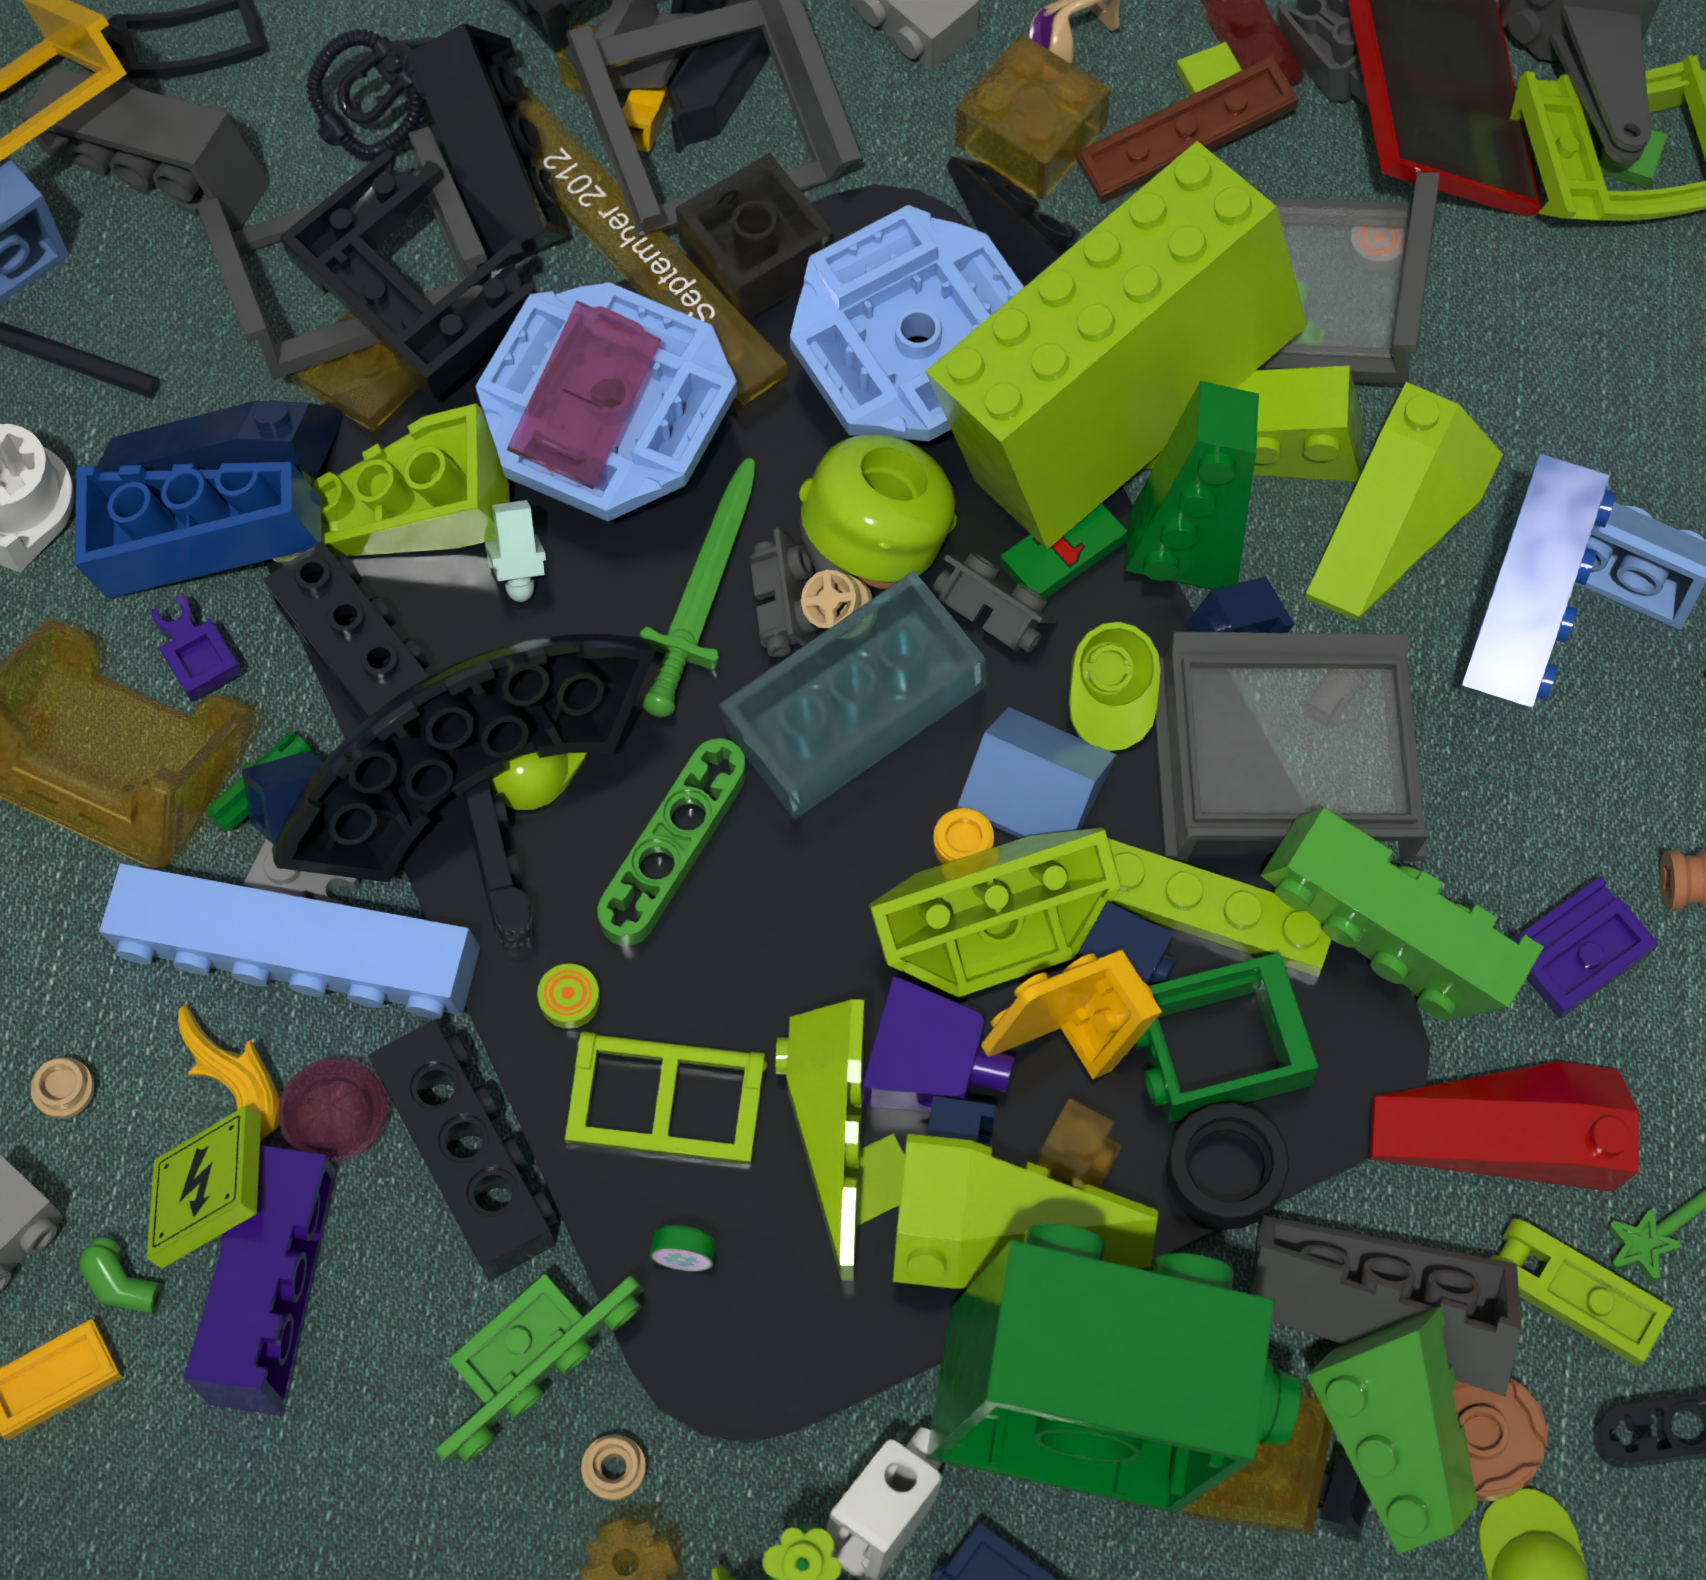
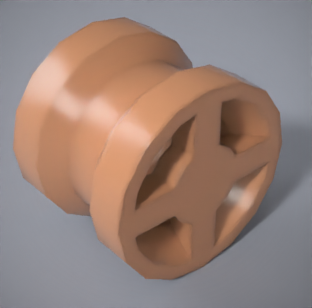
(1683, 879)

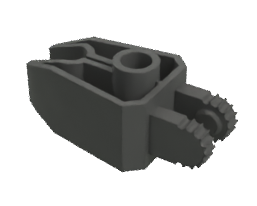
(1325, 46)

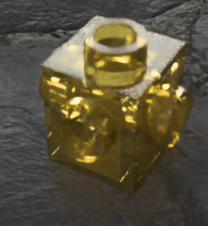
(626, 1544)

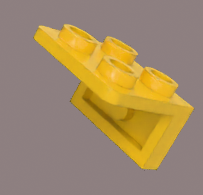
(1094, 1002)

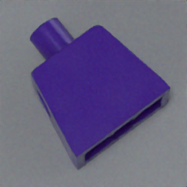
(929, 1050)

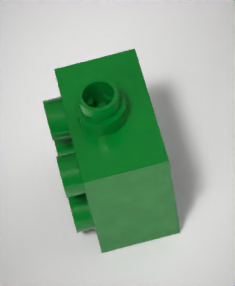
(1109, 1373)

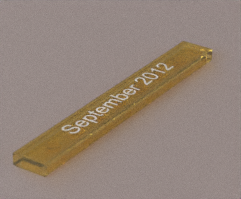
(648, 261)

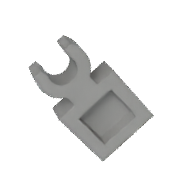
(310, 885)

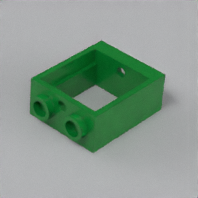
(1283, 1020)

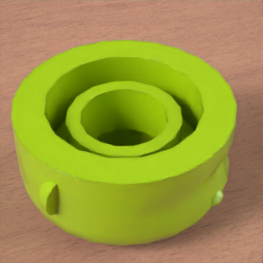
(878, 507)

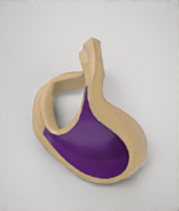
(1052, 27)

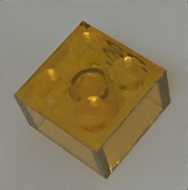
(1031, 116)

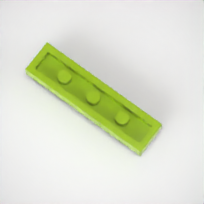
(1217, 908)

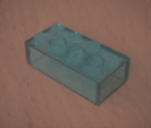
(854, 694)

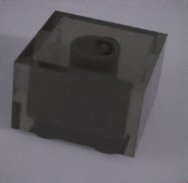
(753, 235)

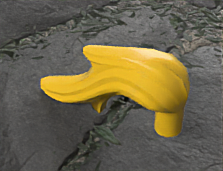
(241, 1073)

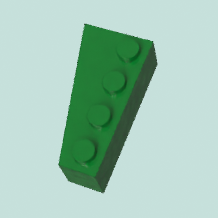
(1198, 495)

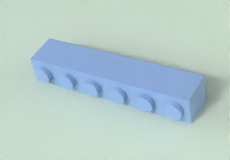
(290, 941)

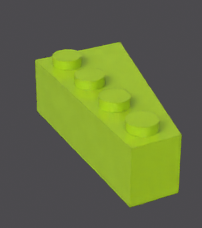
(1306, 424)

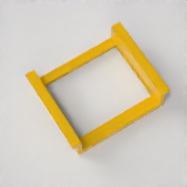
(75, 35)

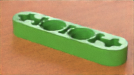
(679, 844)

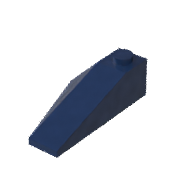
(233, 435)

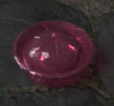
(332, 1109)

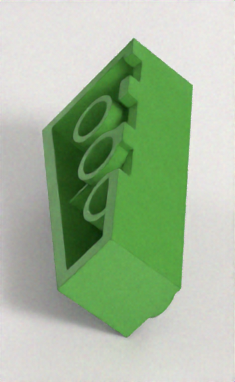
(1398, 918)

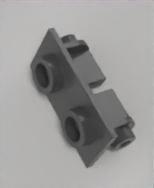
(781, 572)
(1014, 610)

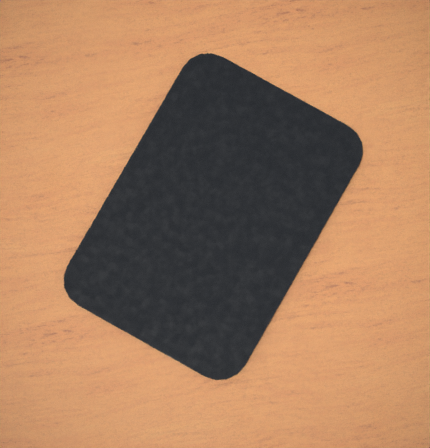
(785, 925)

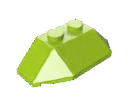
(998, 910)

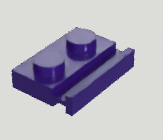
(1585, 947)

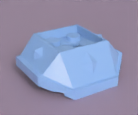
(876, 292)
(667, 423)

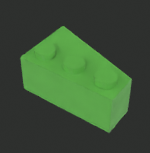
(1401, 1427)

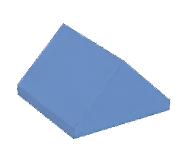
(1034, 777)

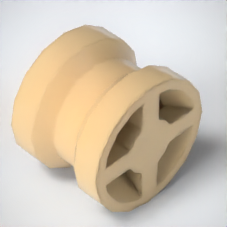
(823, 597)

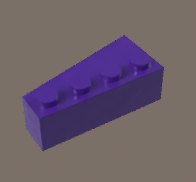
(263, 1287)

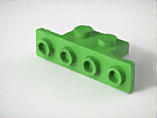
(523, 1349)

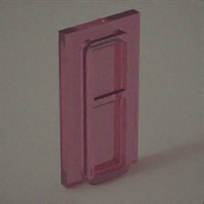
(584, 393)

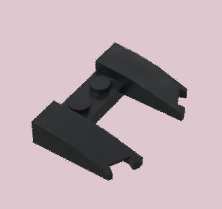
(338, 254)

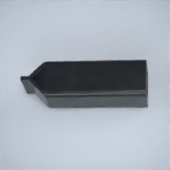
(713, 84)

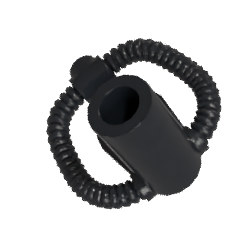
(393, 64)

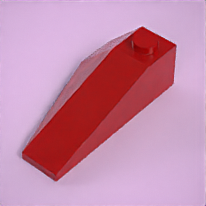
(1523, 1124)

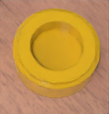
(962, 834)

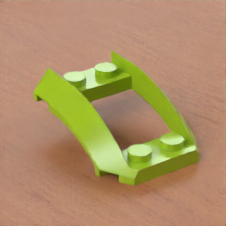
(1568, 157)

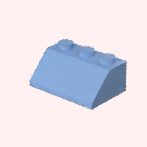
(1647, 565)

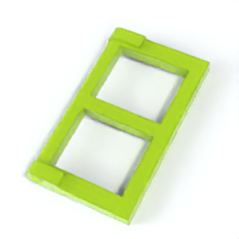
(671, 1055)

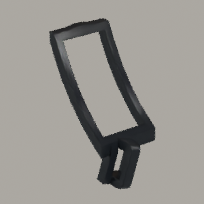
(119, 39)

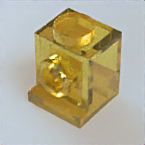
(1079, 1147)

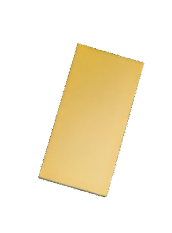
(54, 1378)

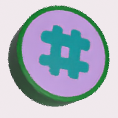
(682, 1248)

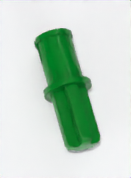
(232, 805)

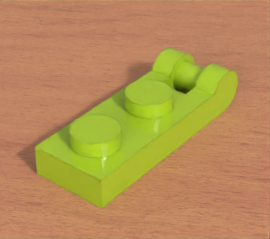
(1585, 1294)

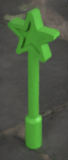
(1649, 1241)

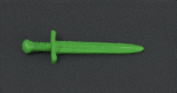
(689, 621)

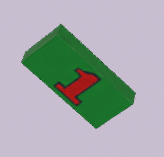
(1067, 558)

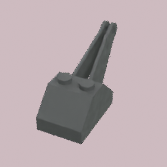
(1602, 56)

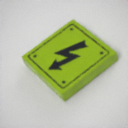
(204, 1187)

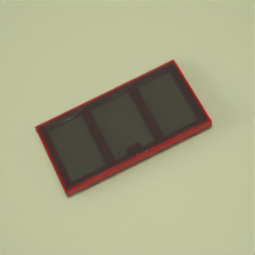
(1445, 98)

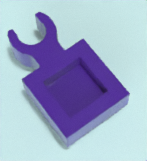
(195, 653)

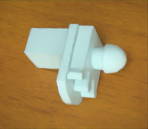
(516, 551)

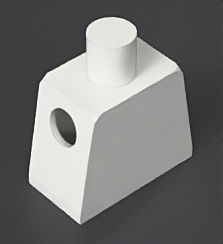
(884, 1507)

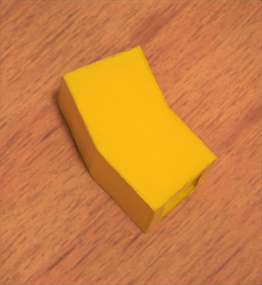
(645, 114)

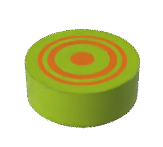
(568, 996)

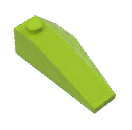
(1414, 488)
(417, 492)
(824, 1086)
(968, 1206)

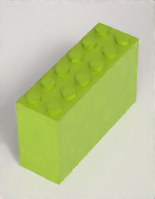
(1111, 339)

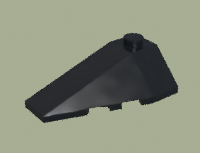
(1008, 217)

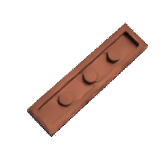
(1208, 116)

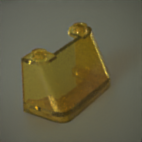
(105, 754)

